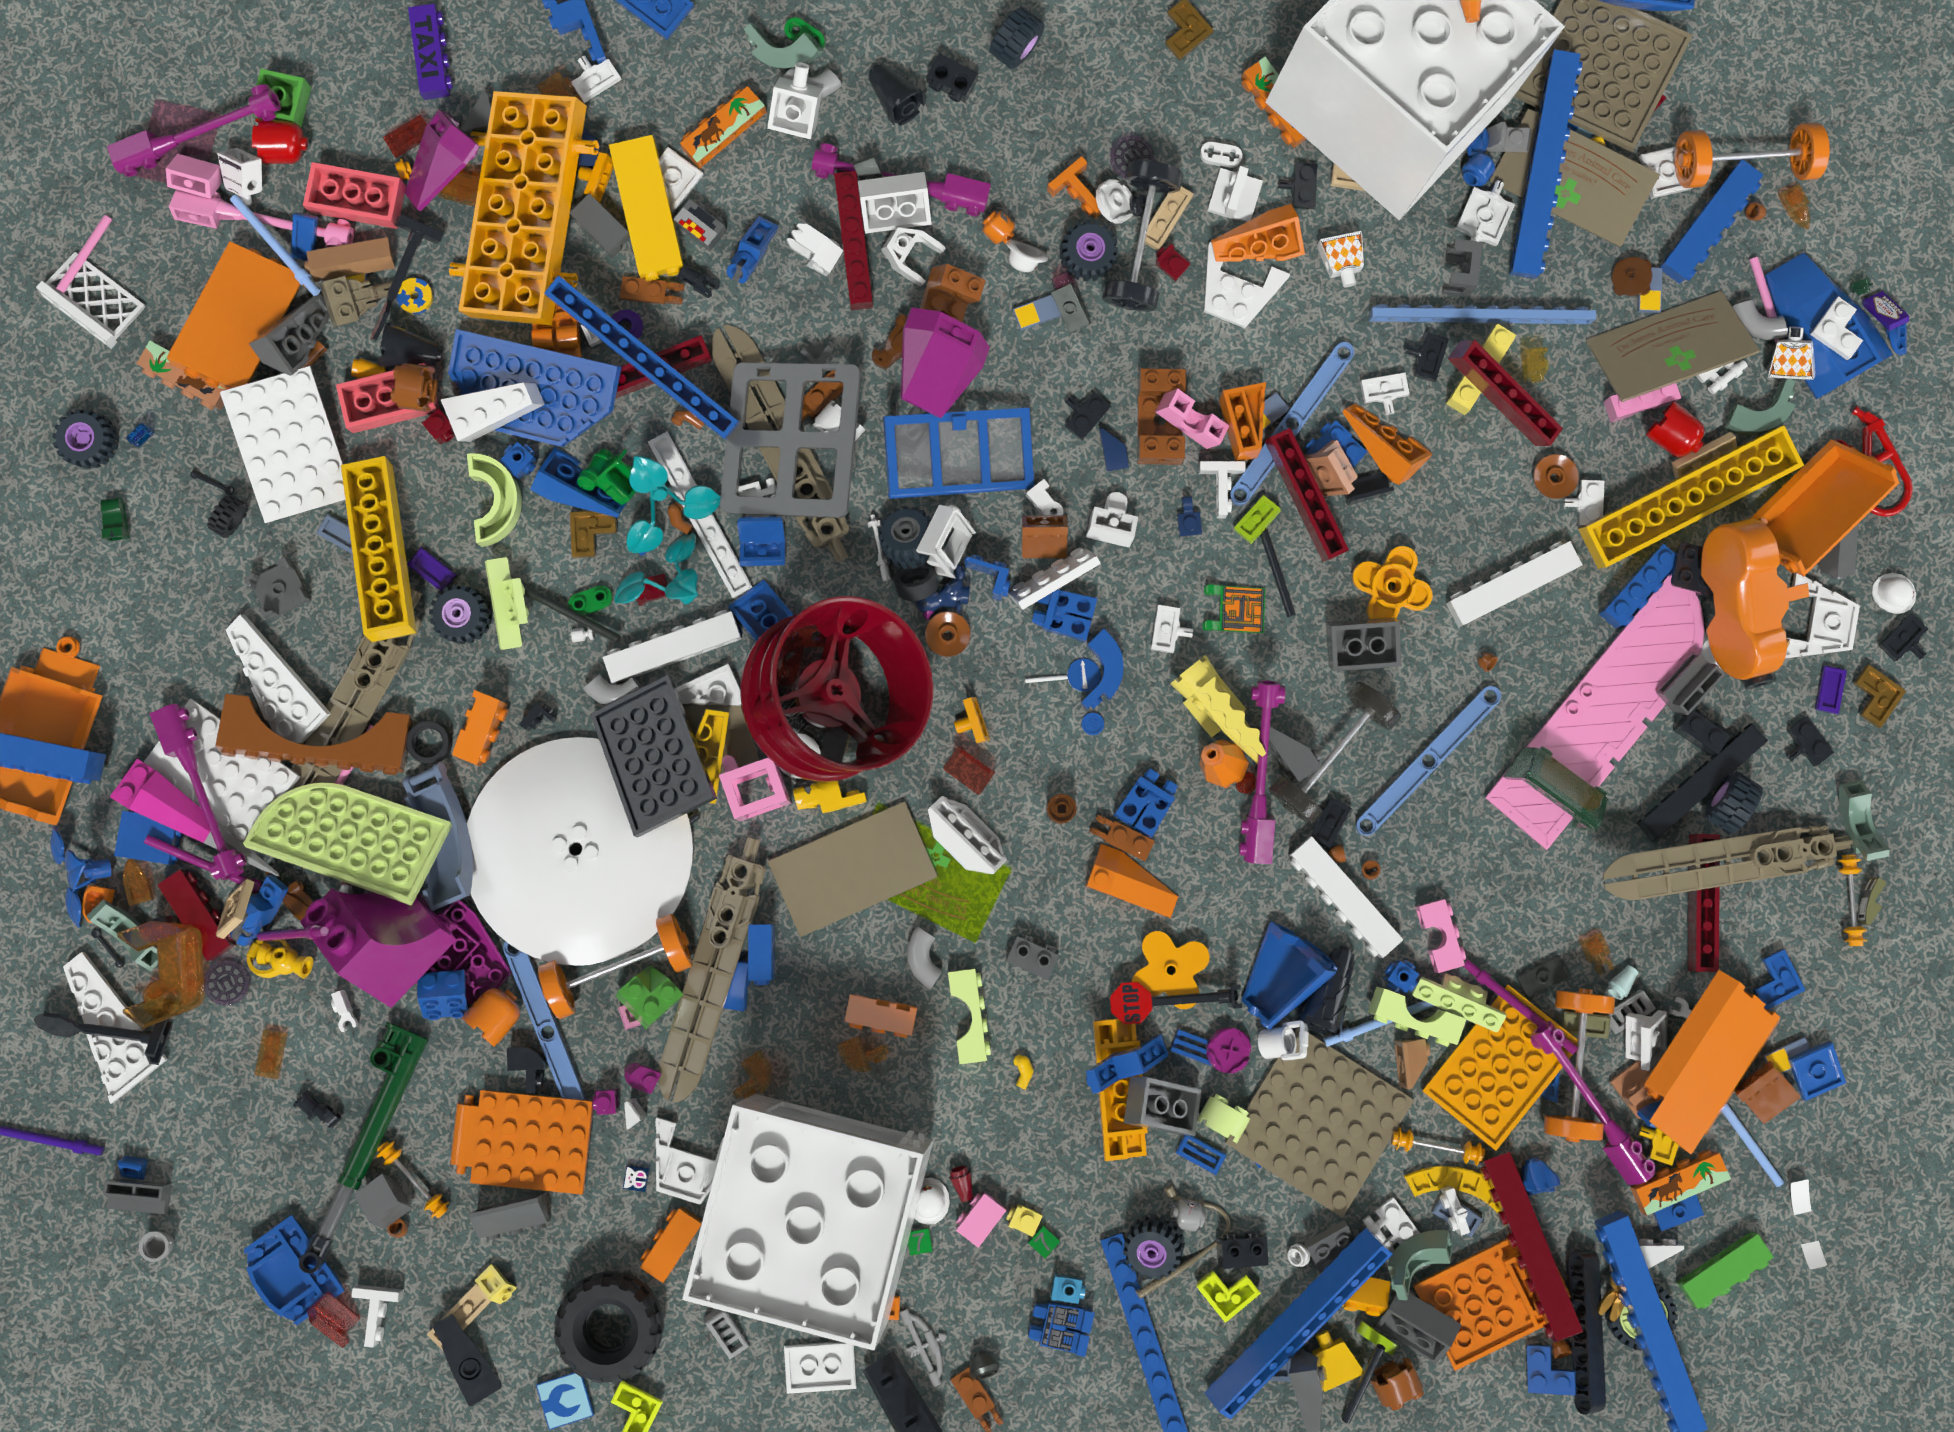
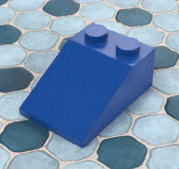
(759, 610)

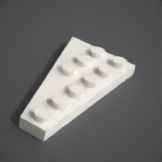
(279, 691)
(119, 1060)

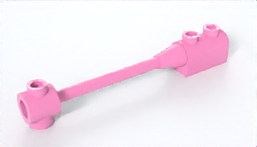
(210, 212)

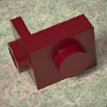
(652, 593)

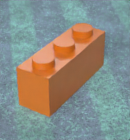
(670, 1243)

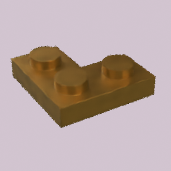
(1192, 29)
(583, 529)
(1883, 692)

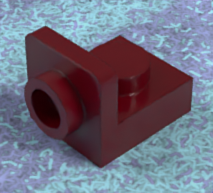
(1171, 262)

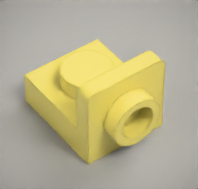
(1023, 1219)
(495, 1285)

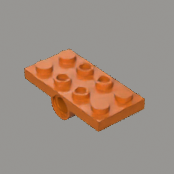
(561, 336)

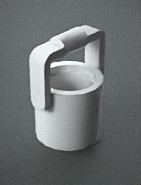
(1282, 1041)

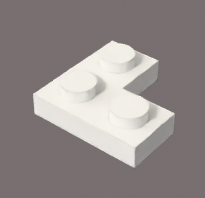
(1832, 329)

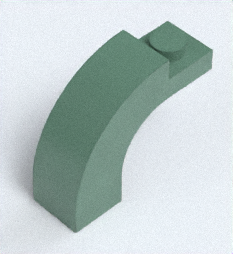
(803, 50)
(1751, 422)
(1858, 822)
(116, 920)
(1416, 1252)

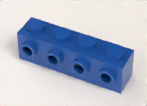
(1639, 586)

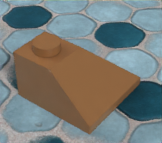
(1411, 1060)

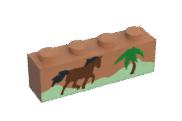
(155, 363)

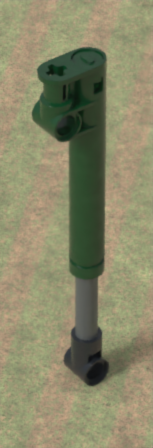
(403, 1055)

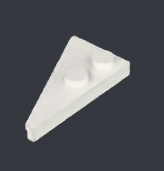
(712, 689)

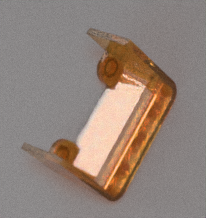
(179, 966)

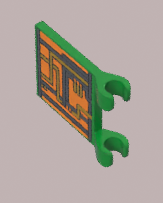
(1239, 610)

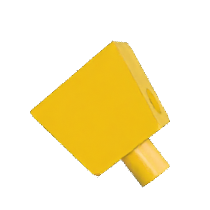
(1337, 1360)

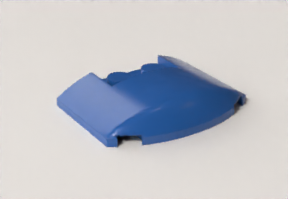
(277, 1274)

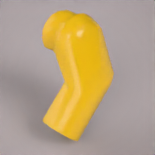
(1026, 1070)

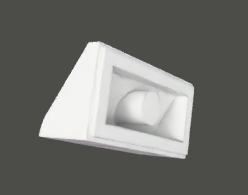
(633, 1113)

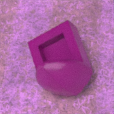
(641, 1077)

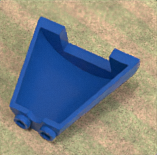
(1284, 975)

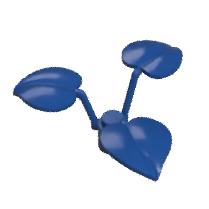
(75, 867)

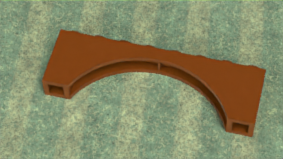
(377, 749)

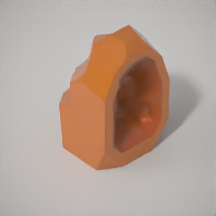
(93, 896)

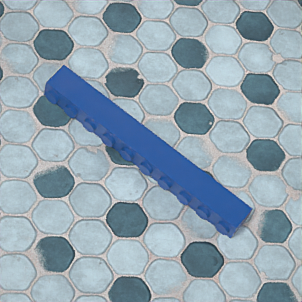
(1545, 163)
(641, 358)
(1298, 1323)
(1650, 1323)

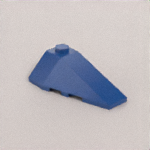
(558, 483)

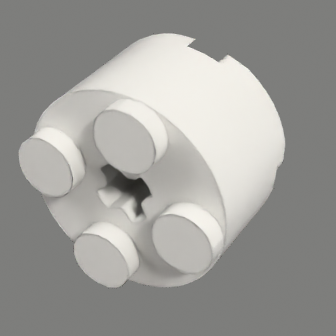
(829, 420)

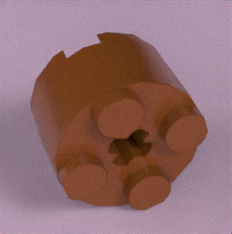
(414, 387)
(1397, 1383)

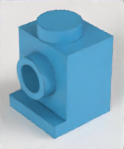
(1059, 1284)

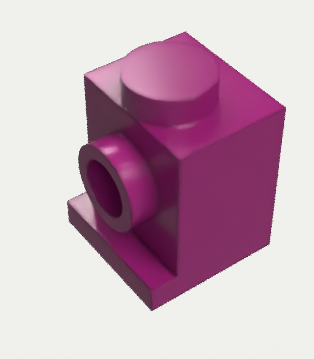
(606, 1101)

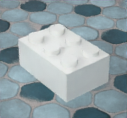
(894, 202)

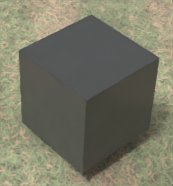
(383, 1201)

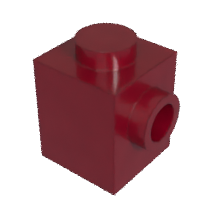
(439, 427)

